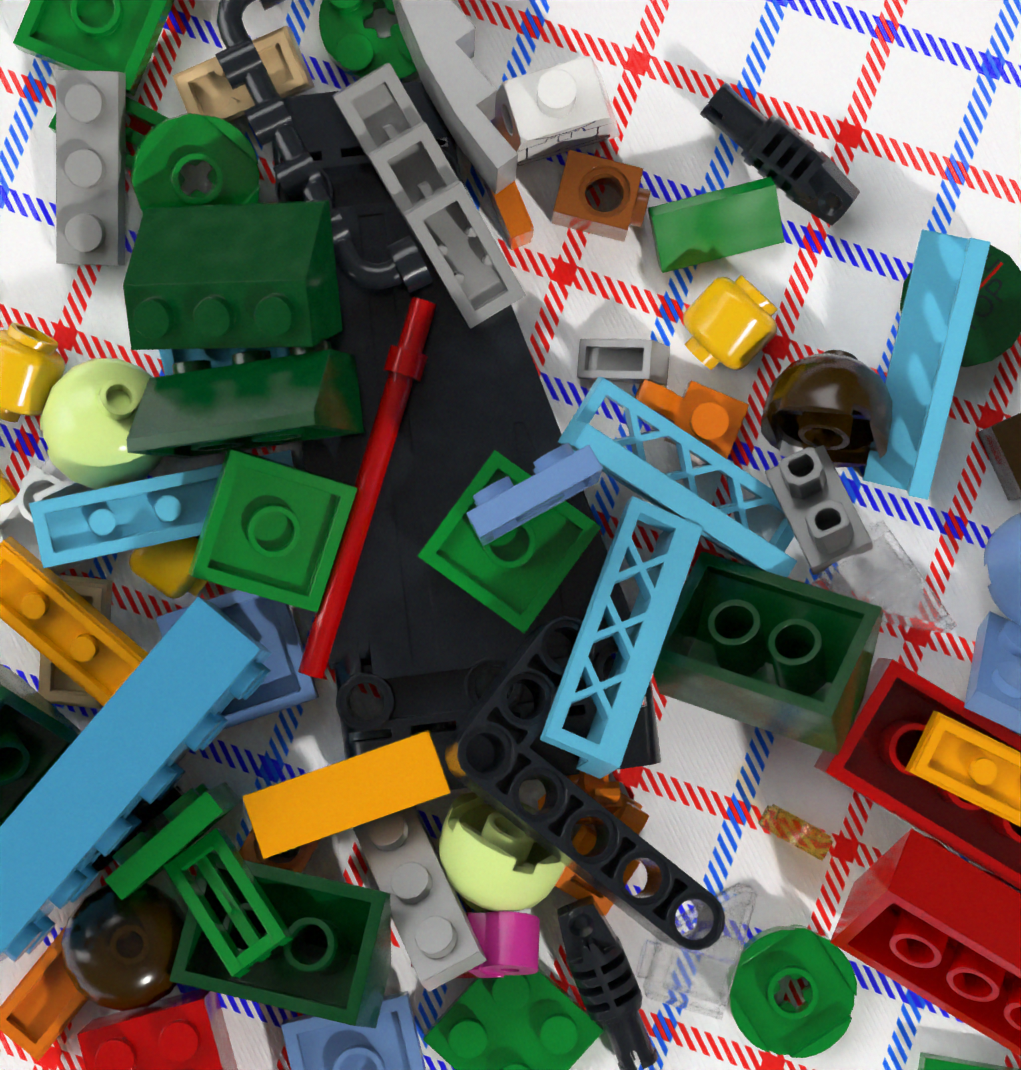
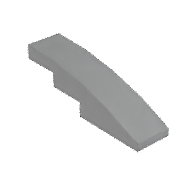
(441, 48)
(429, 195)

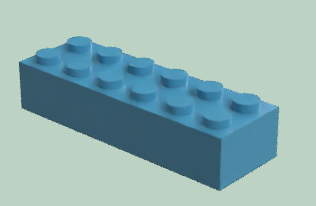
(117, 765)

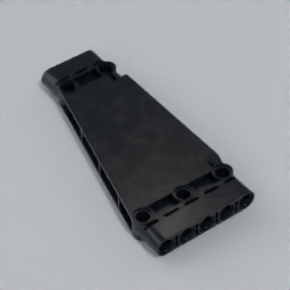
(477, 395)

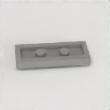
(90, 167)
(420, 897)

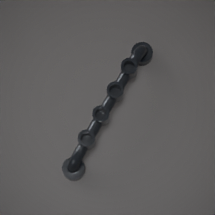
(298, 171)

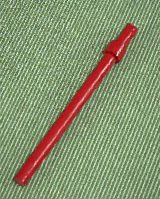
(405, 365)

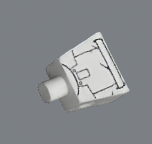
(555, 110)

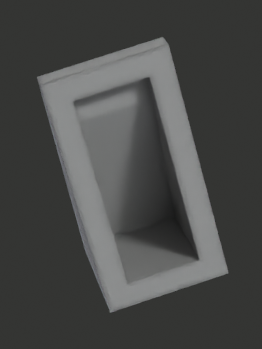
(623, 360)

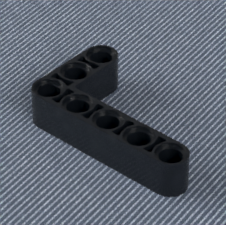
(567, 803)

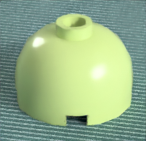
(90, 421)
(493, 859)

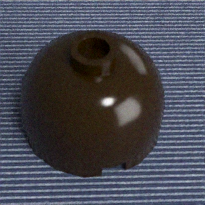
(829, 403)
(123, 948)

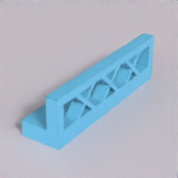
(928, 358)
(666, 493)
(127, 515)
(637, 638)

